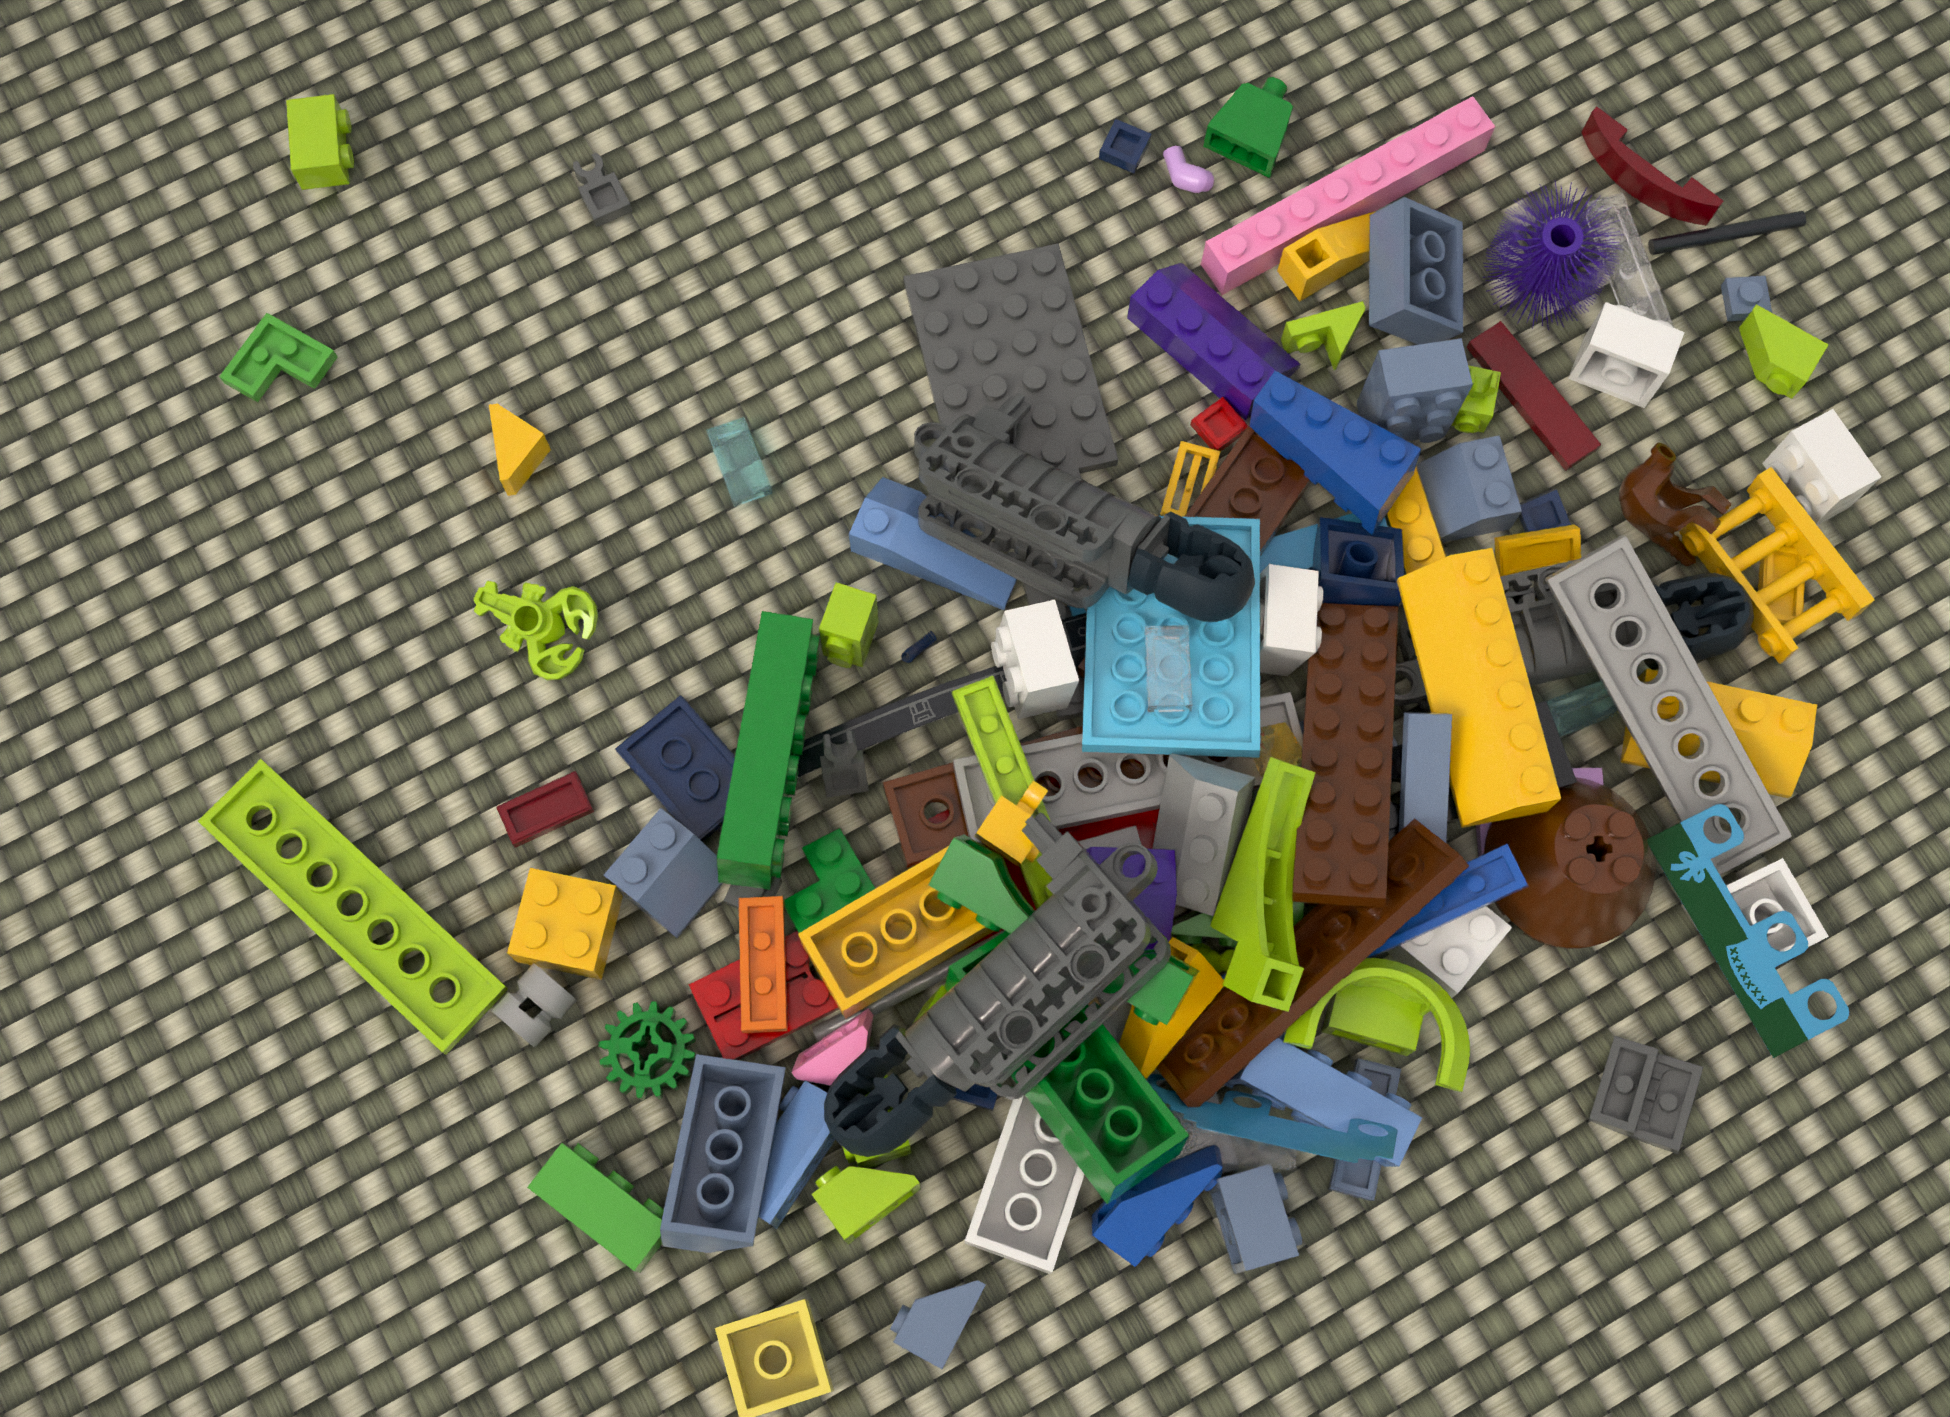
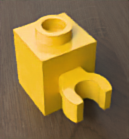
(1005, 823)

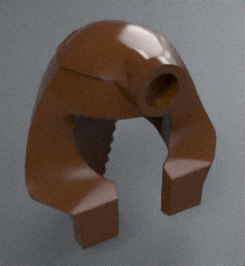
(1655, 503)

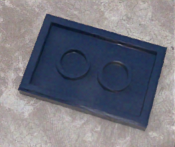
(682, 766)

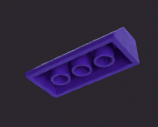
(1208, 336)

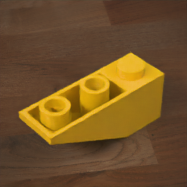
(1325, 255)
(1150, 1043)

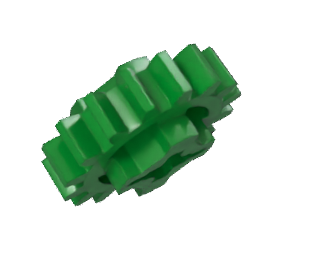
(628, 1048)

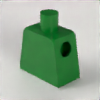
(1251, 126)

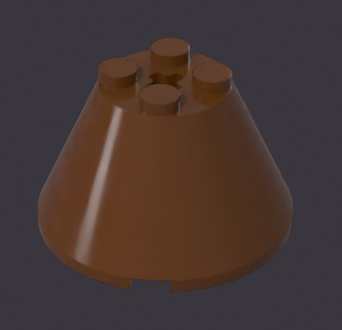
(1582, 867)

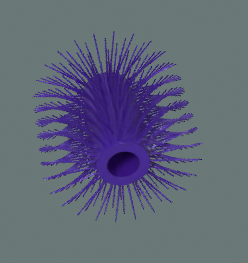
(1552, 256)

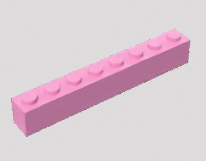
(1348, 193)

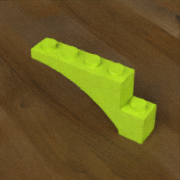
(1259, 891)

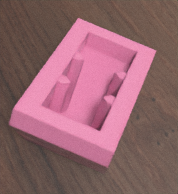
(834, 1052)

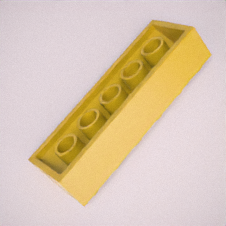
(1479, 677)

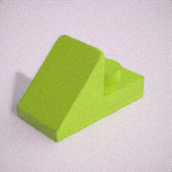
(1331, 328)

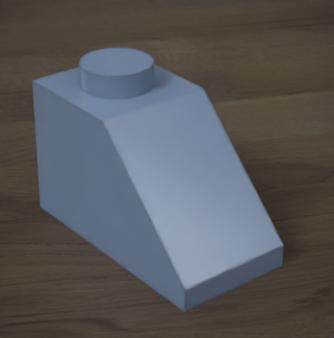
(936, 1322)

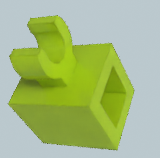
(1480, 402)

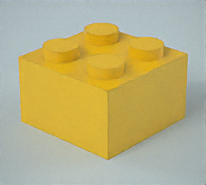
(565, 923)

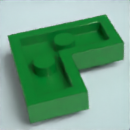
(839, 883)

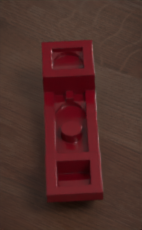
(1641, 179)

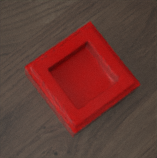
(1219, 425)

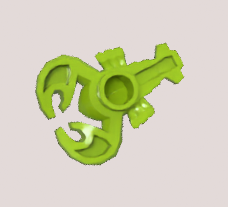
(541, 624)

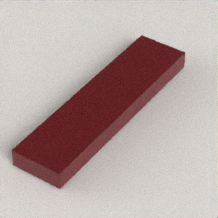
(1534, 396)

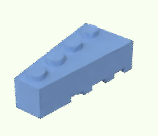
(1325, 1095)

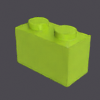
(319, 141)
(848, 625)

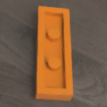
(762, 964)

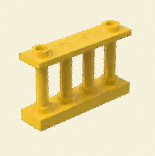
(1792, 528)

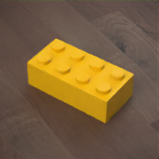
(888, 938)

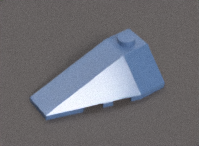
(890, 534)

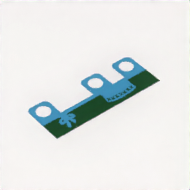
(1737, 947)

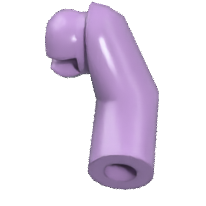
(1185, 175)

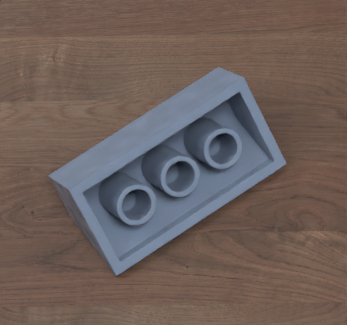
(722, 1155)

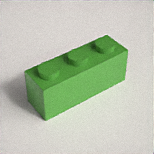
(600, 1205)

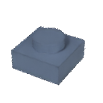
(1742, 294)

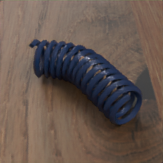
(914, 650)

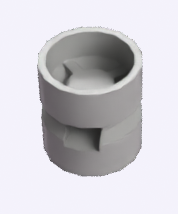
(545, 993)

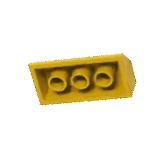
(1769, 727)

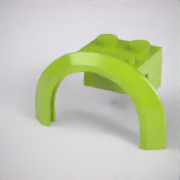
(1384, 1009)

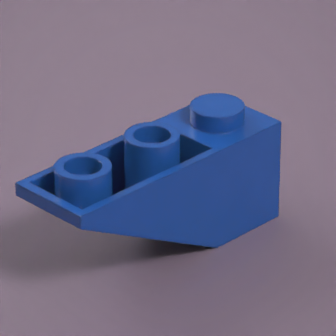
(1142, 1215)

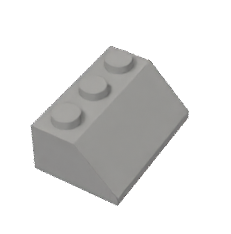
(1204, 822)

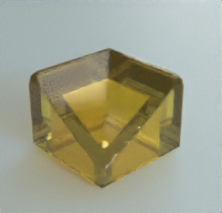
(1279, 743)

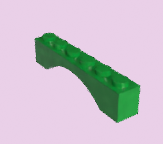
(981, 882)

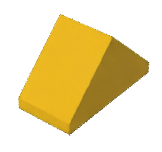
(517, 447)

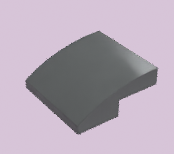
(1646, 1094)

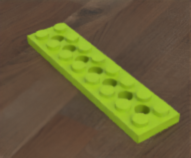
(352, 935)

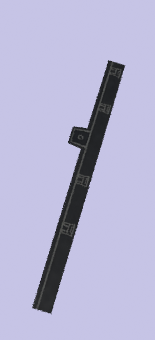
(921, 707)

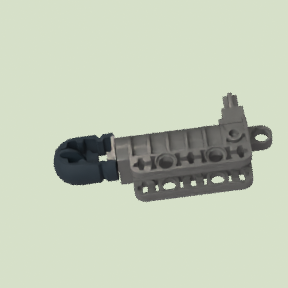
(1067, 524)
(1554, 651)
(1010, 999)

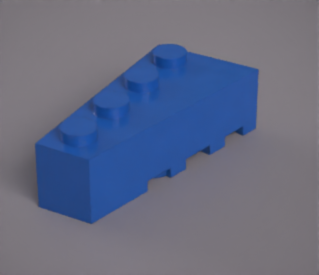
(1335, 448)

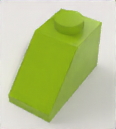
(1779, 351)

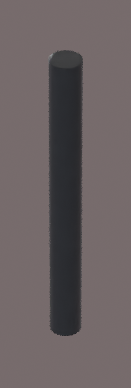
(1727, 232)

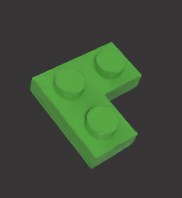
(275, 348)

